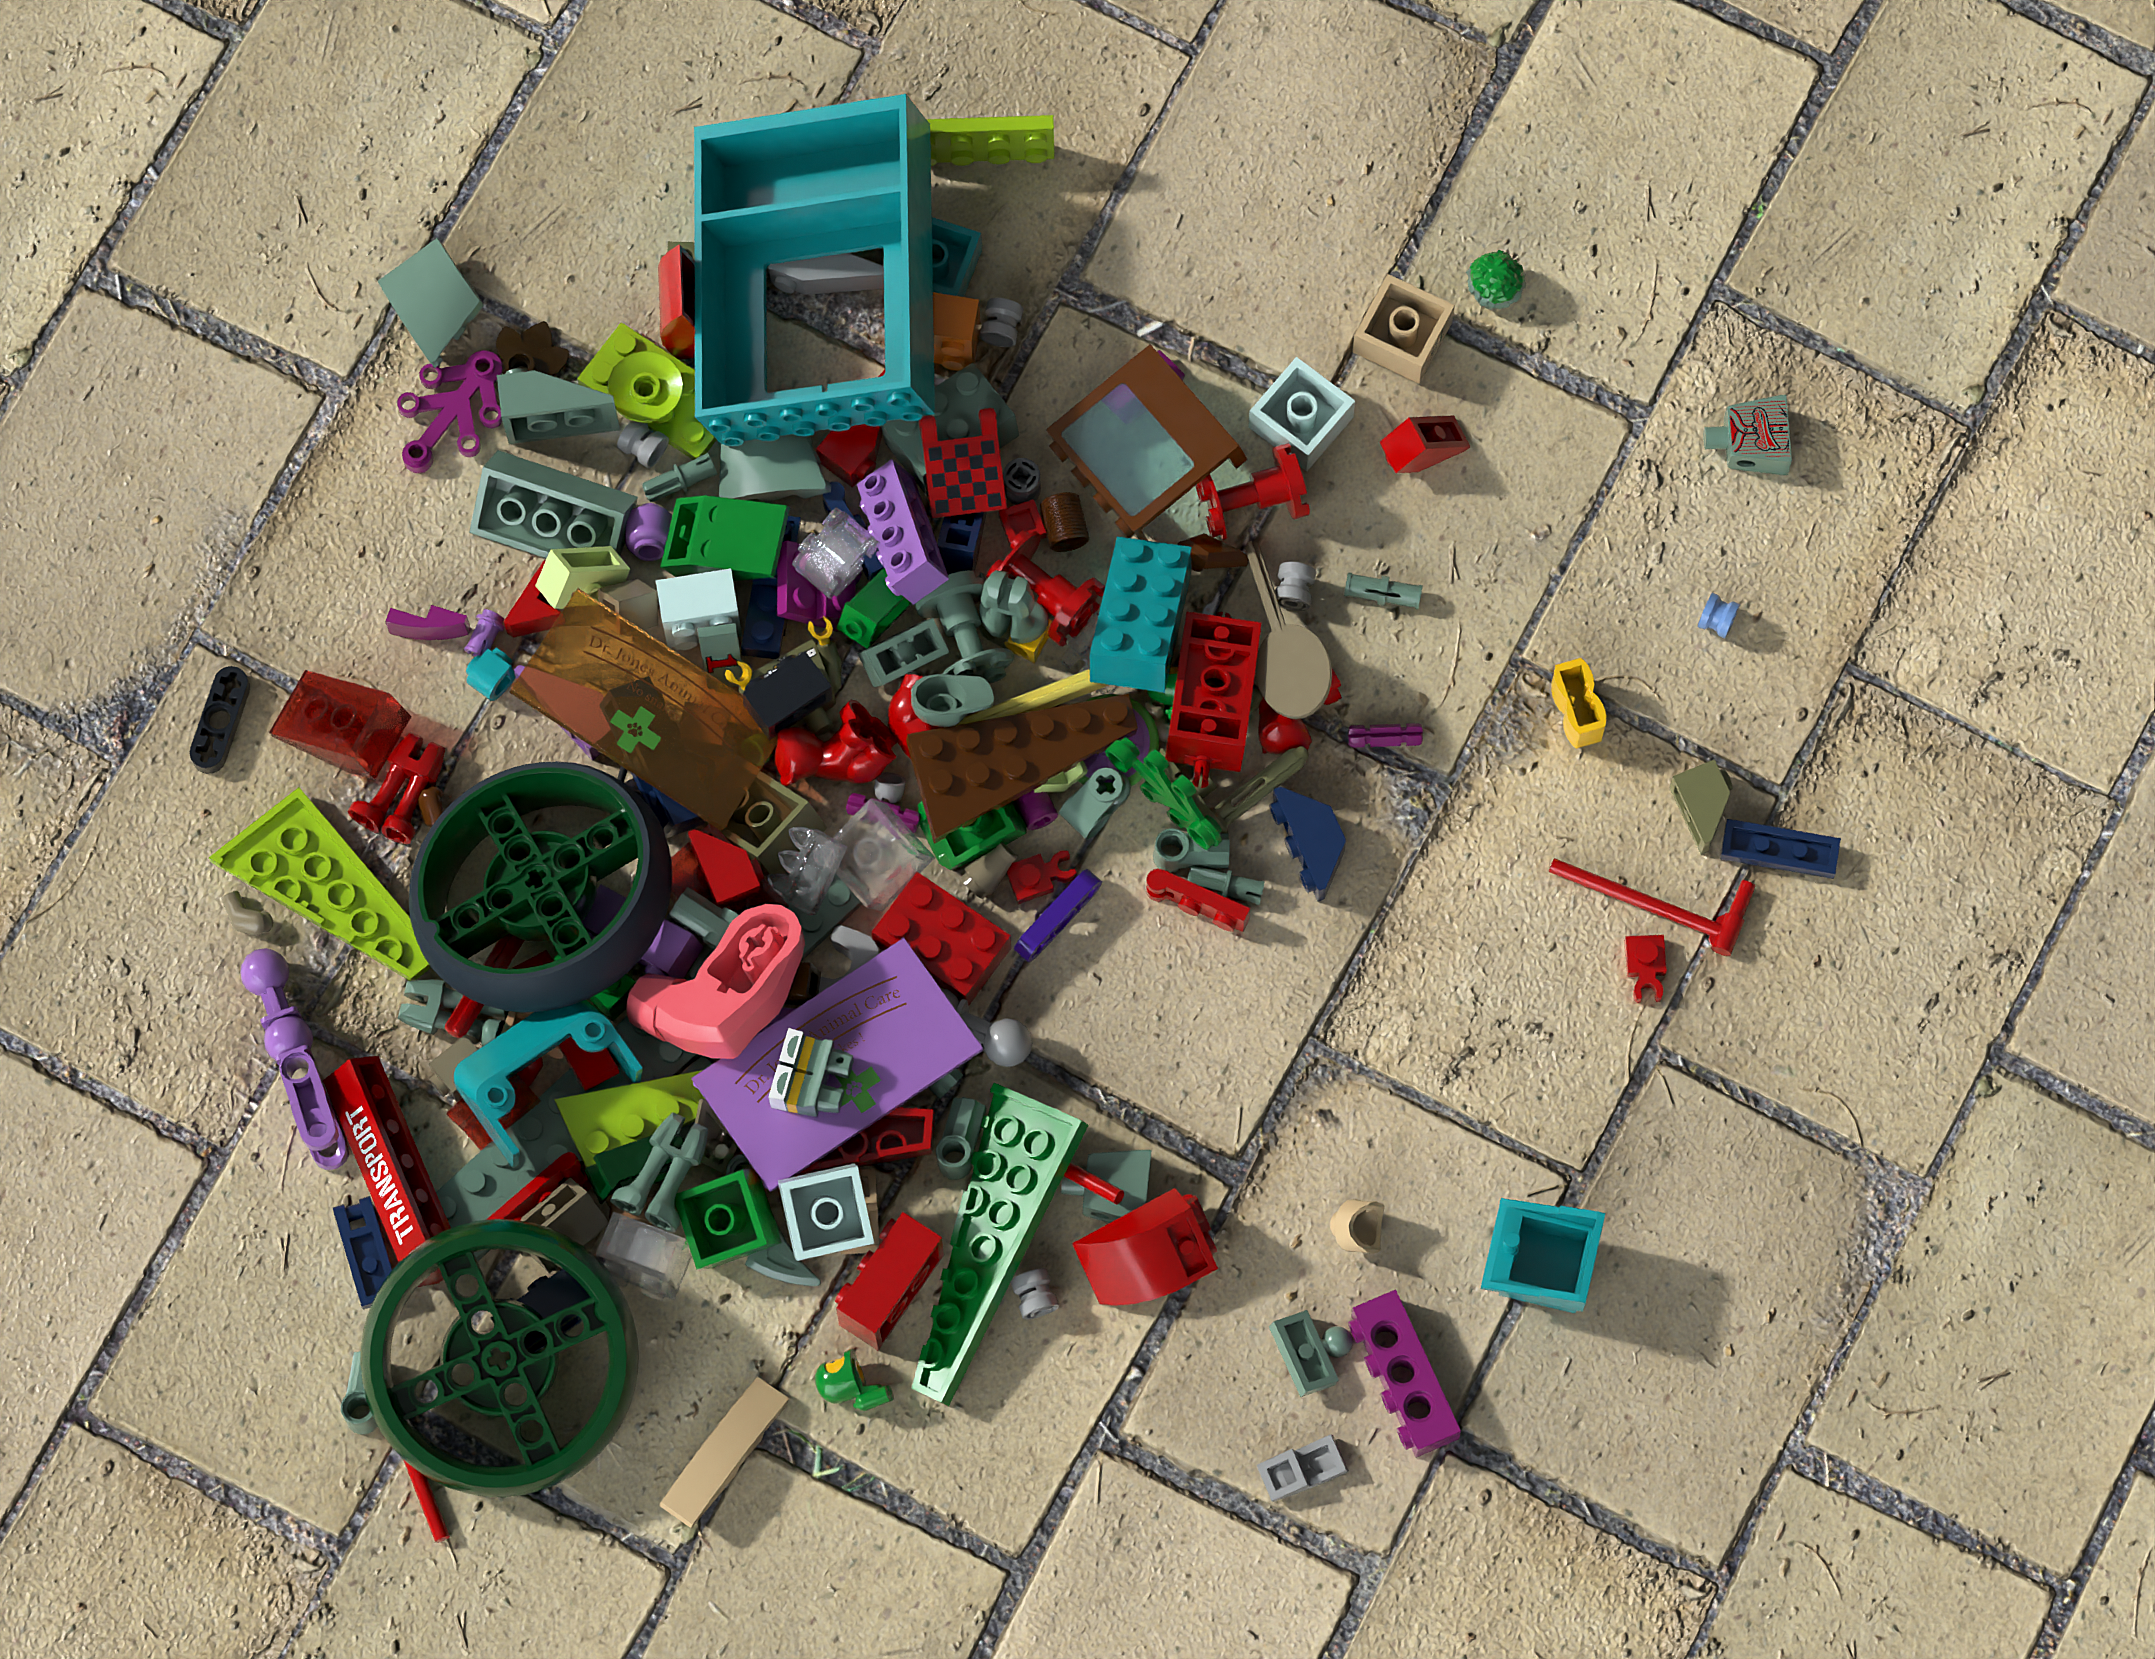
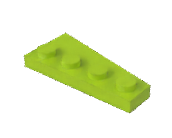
(626, 1113)

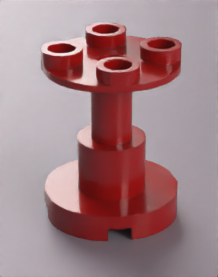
(1266, 488)
(1059, 597)

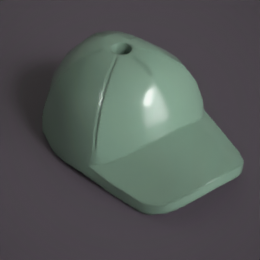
(946, 698)

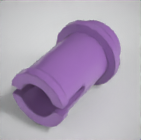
(485, 632)

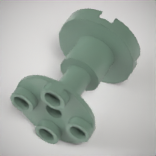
(956, 608)

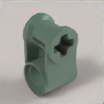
(1092, 805)

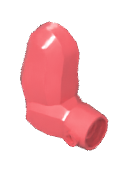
(733, 992)

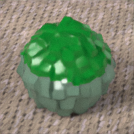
(1496, 280)

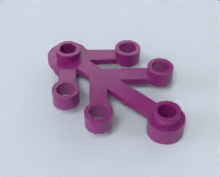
(453, 405)

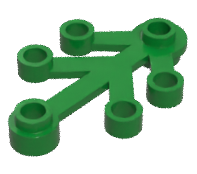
(1158, 788)

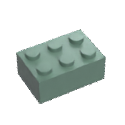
(956, 417)

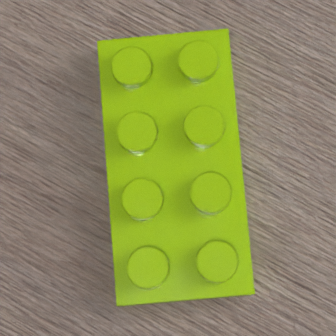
(992, 139)
(680, 425)

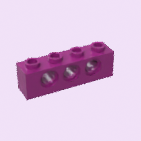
(1389, 1315)

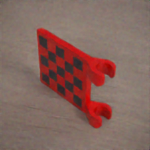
(963, 472)

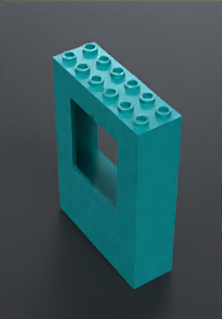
(800, 192)

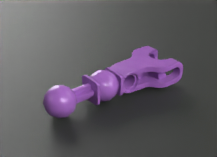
(290, 1043)

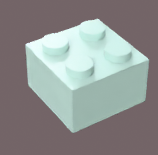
(1302, 411)
(696, 603)
(826, 1212)

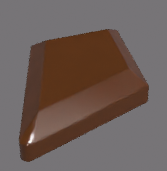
(1212, 553)

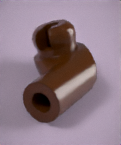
(430, 804)

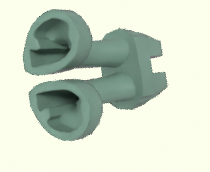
(1007, 599)
(434, 1017)
(662, 1210)

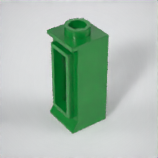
(872, 611)

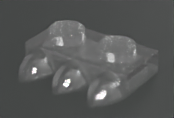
(808, 870)

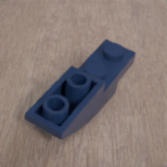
(763, 627)

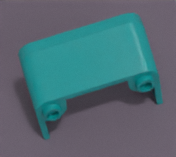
(485, 1073)

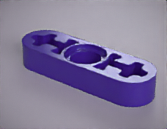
(1058, 915)

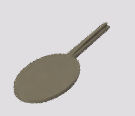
(1291, 660)

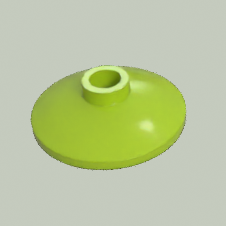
(645, 371)

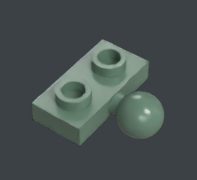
(1307, 1353)

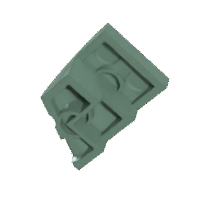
(431, 299)
(771, 470)

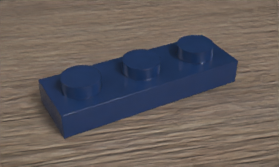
(1780, 848)

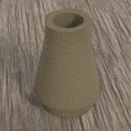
(987, 872)

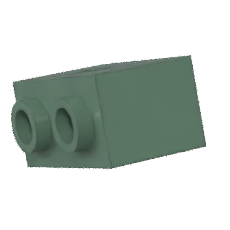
(903, 652)

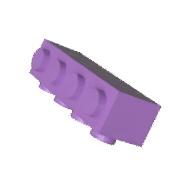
(904, 532)

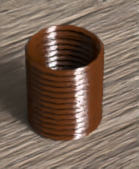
(1064, 522)

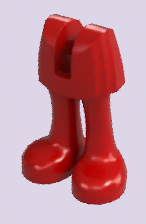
(402, 766)

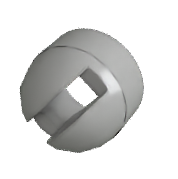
(890, 787)

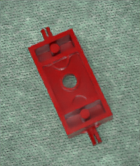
(1210, 722)

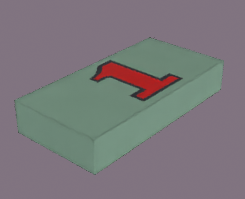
(720, 651)

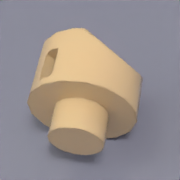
(1358, 1226)

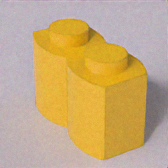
(1582, 709)

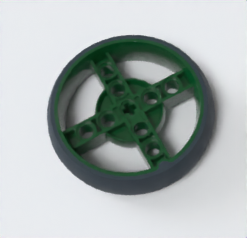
(540, 886)

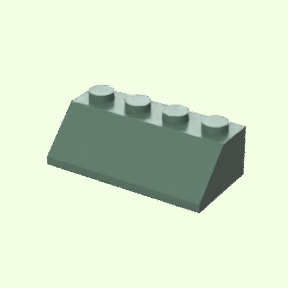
(547, 508)

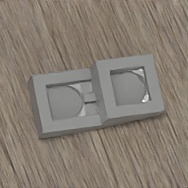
(1302, 1468)

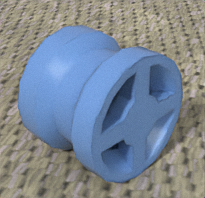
(1718, 615)

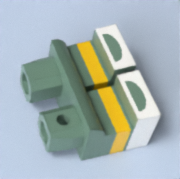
(803, 1075)

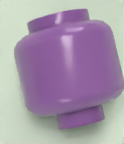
(647, 531)

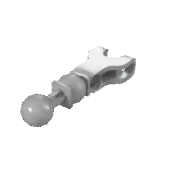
(1004, 1041)

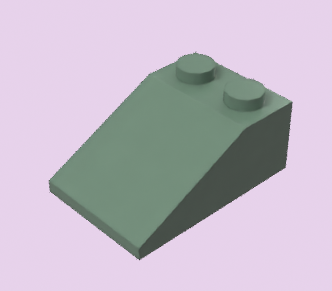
(550, 408)

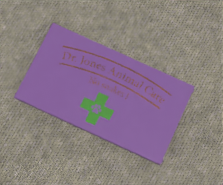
(900, 1042)

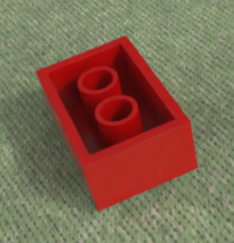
(946, 935)
(888, 1280)

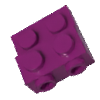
(803, 601)

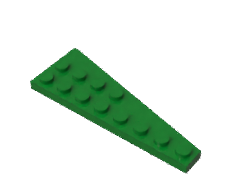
(1011, 1186)

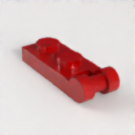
(1197, 899)
(542, 1187)

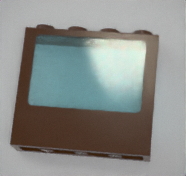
(1142, 441)

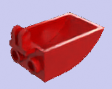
(677, 302)
(1148, 1251)

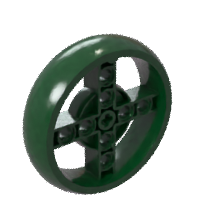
(544, 1459)

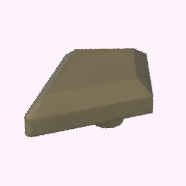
(719, 1145)

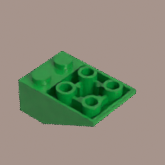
(725, 534)

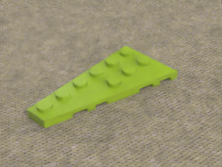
(315, 873)

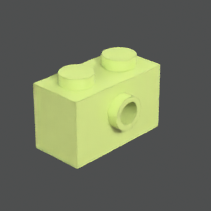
(582, 569)

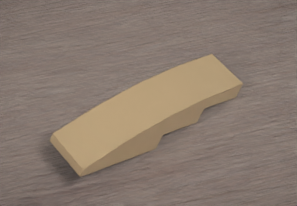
(724, 1452)

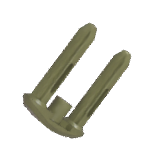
(1272, 775)

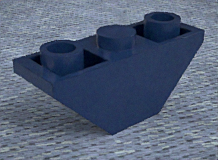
(1312, 837)

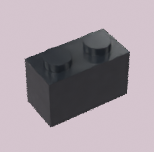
(786, 694)

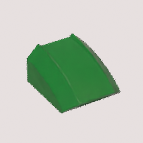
(977, 838)

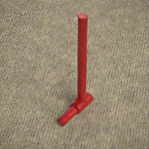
(1722, 932)

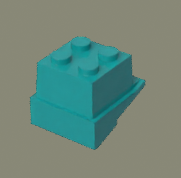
(1543, 1254)

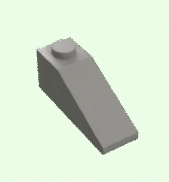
(827, 275)

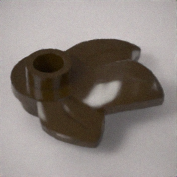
(531, 350)

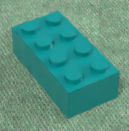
(1140, 614)

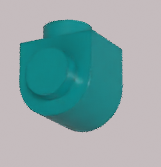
(491, 673)

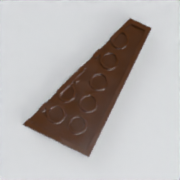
(997, 760)

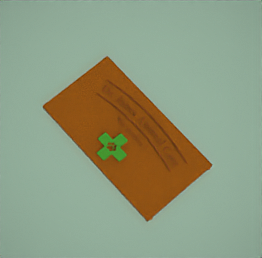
(645, 709)

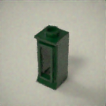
(622, 1166)

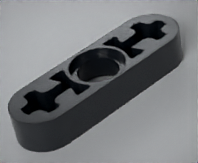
(218, 691)

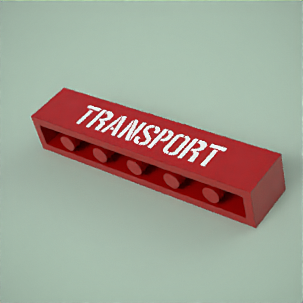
(387, 1156)

